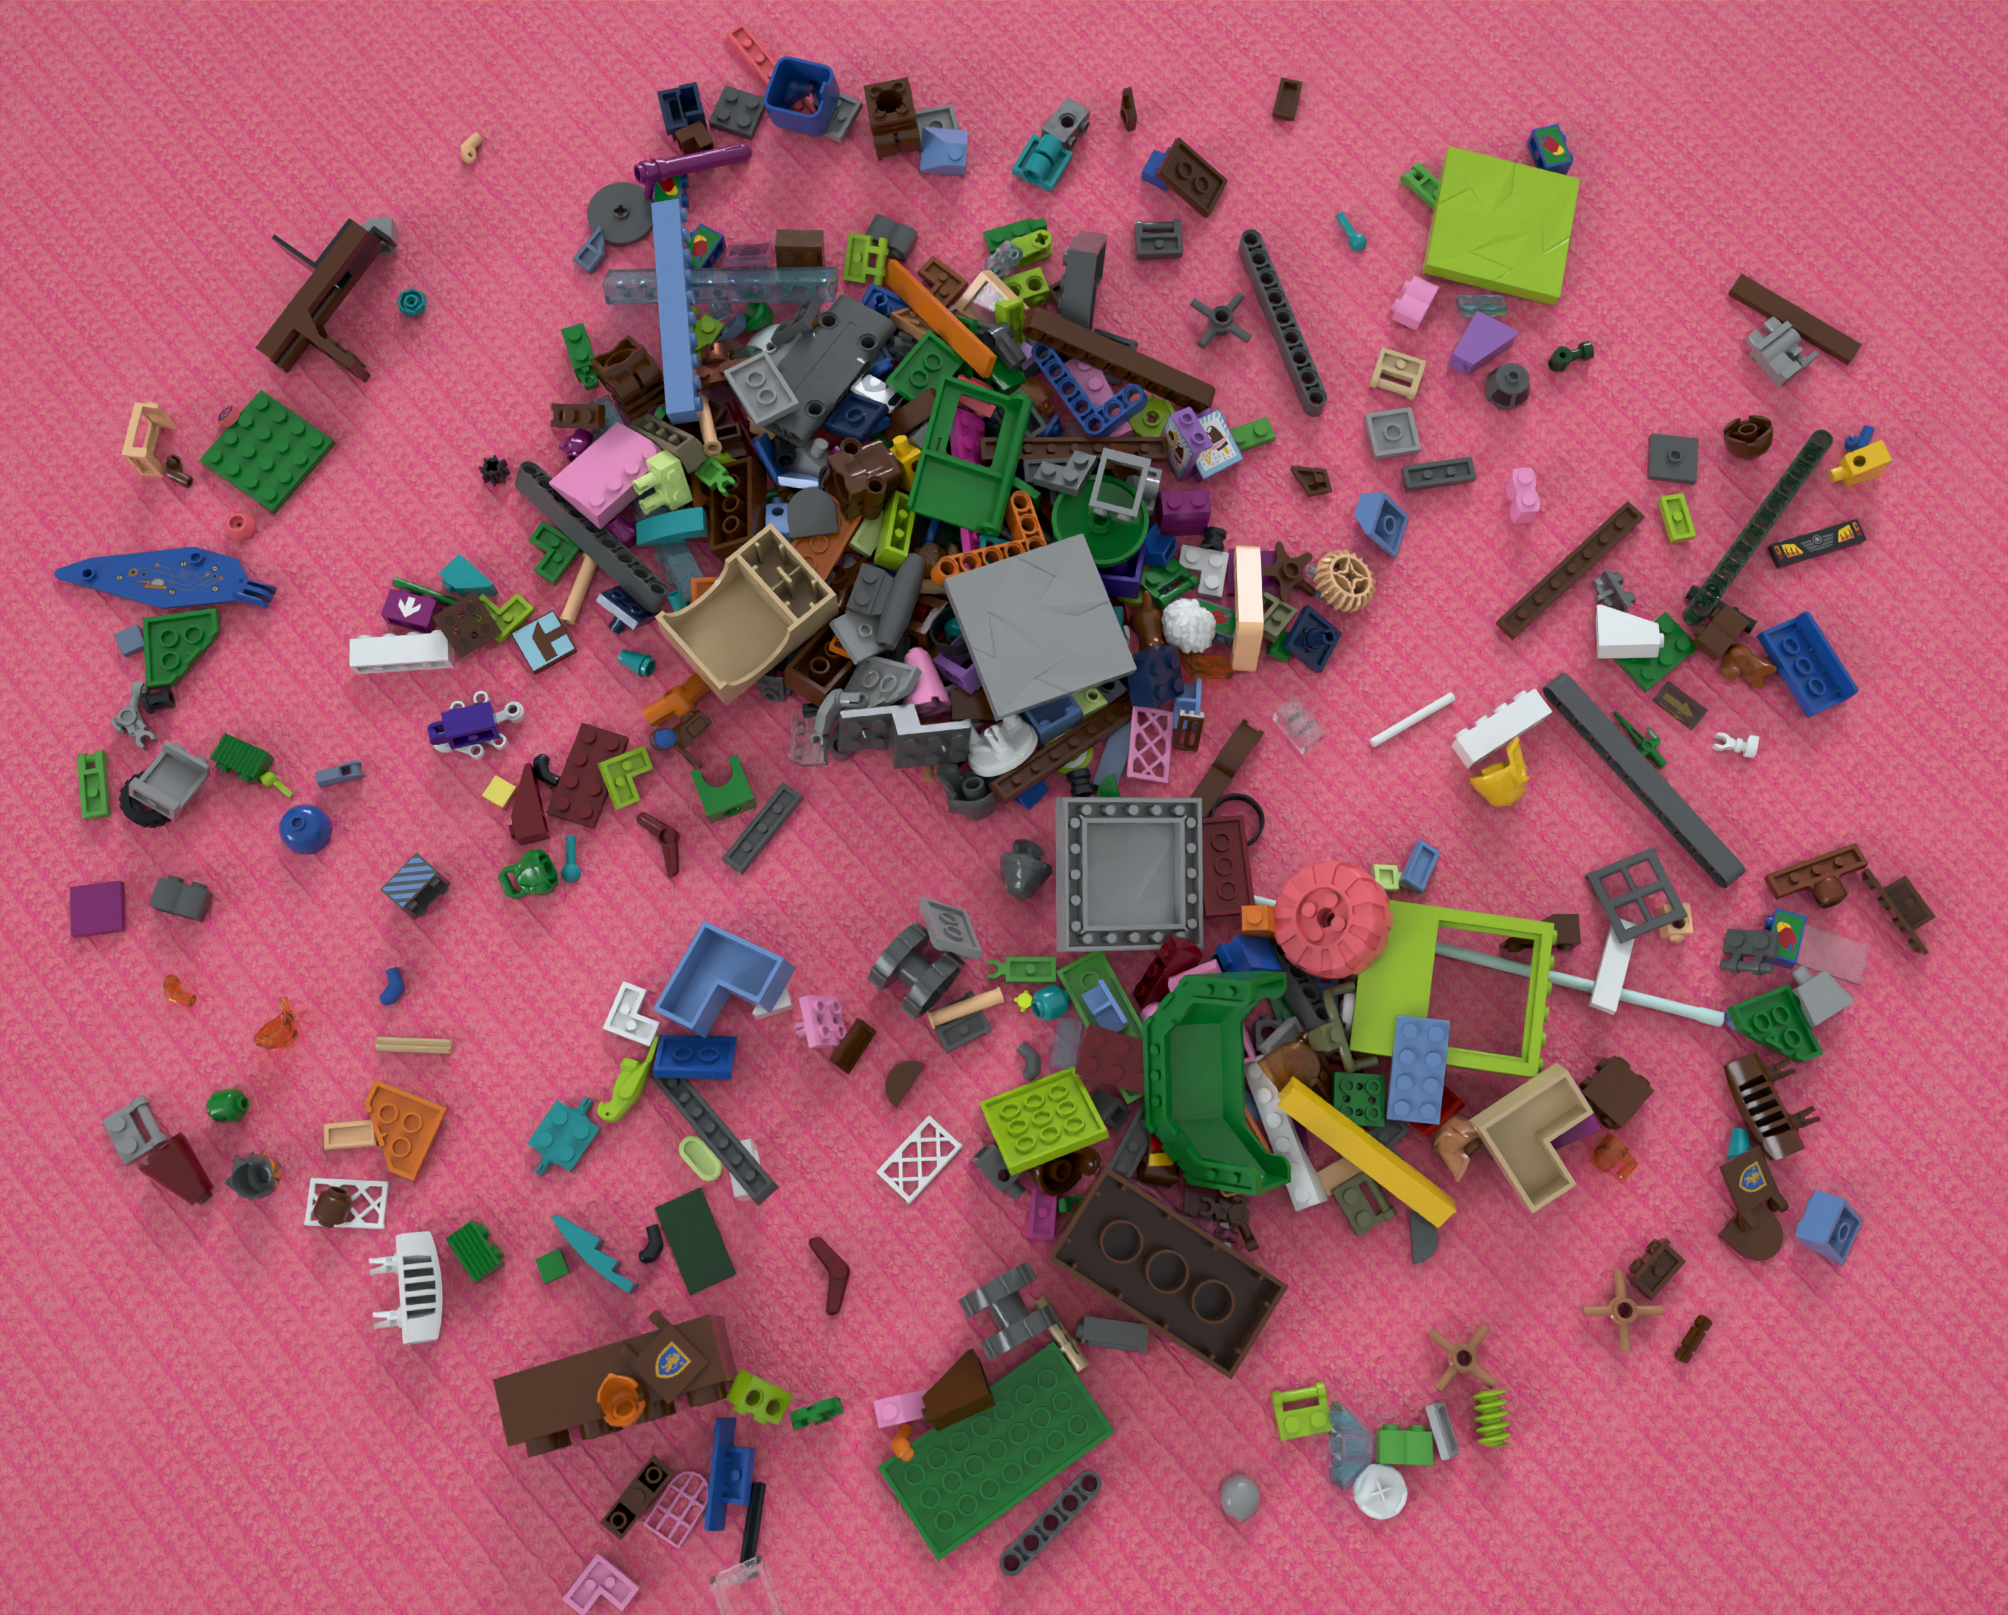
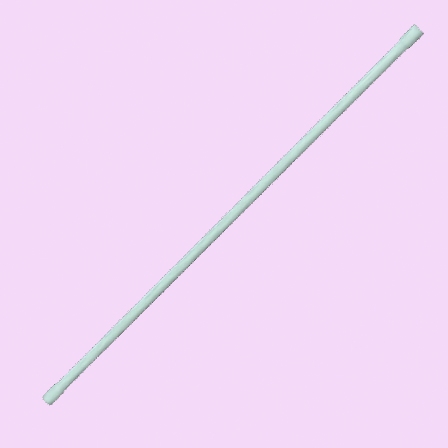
(1700, 1014)

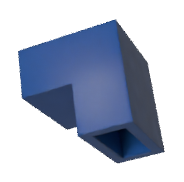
(1151, 168)
(1158, 547)

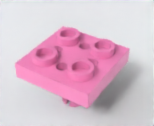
(821, 1021)

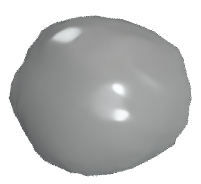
(1240, 1496)

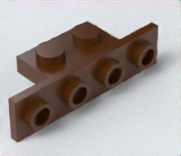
(1906, 904)

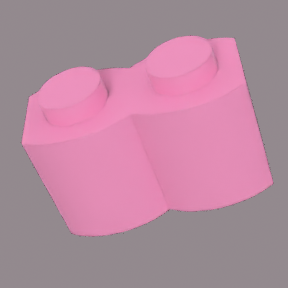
(1414, 303)
(1522, 495)

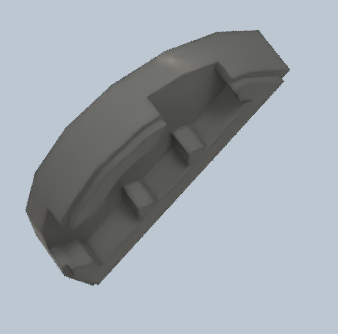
(1423, 1238)

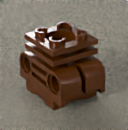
(892, 117)
(630, 377)

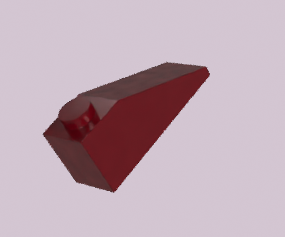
(528, 813)

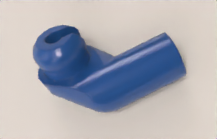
(1863, 440)

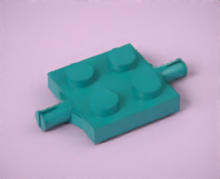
(563, 1136)

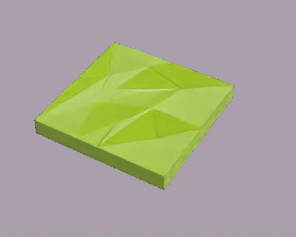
(1501, 226)

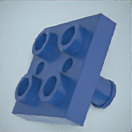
(883, 302)

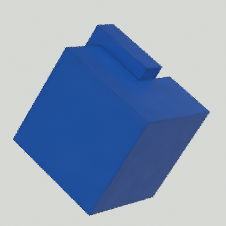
(1248, 954)

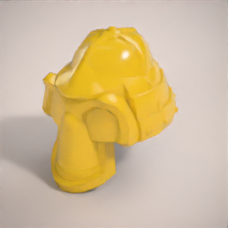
(1503, 782)

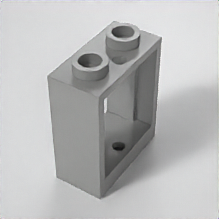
(1126, 460)

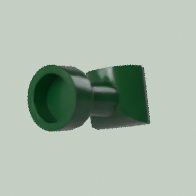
(1563, 356)

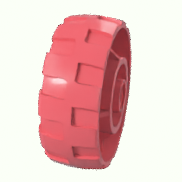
(1332, 919)

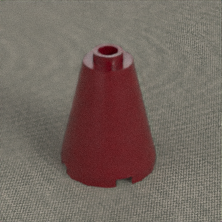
(179, 1170)

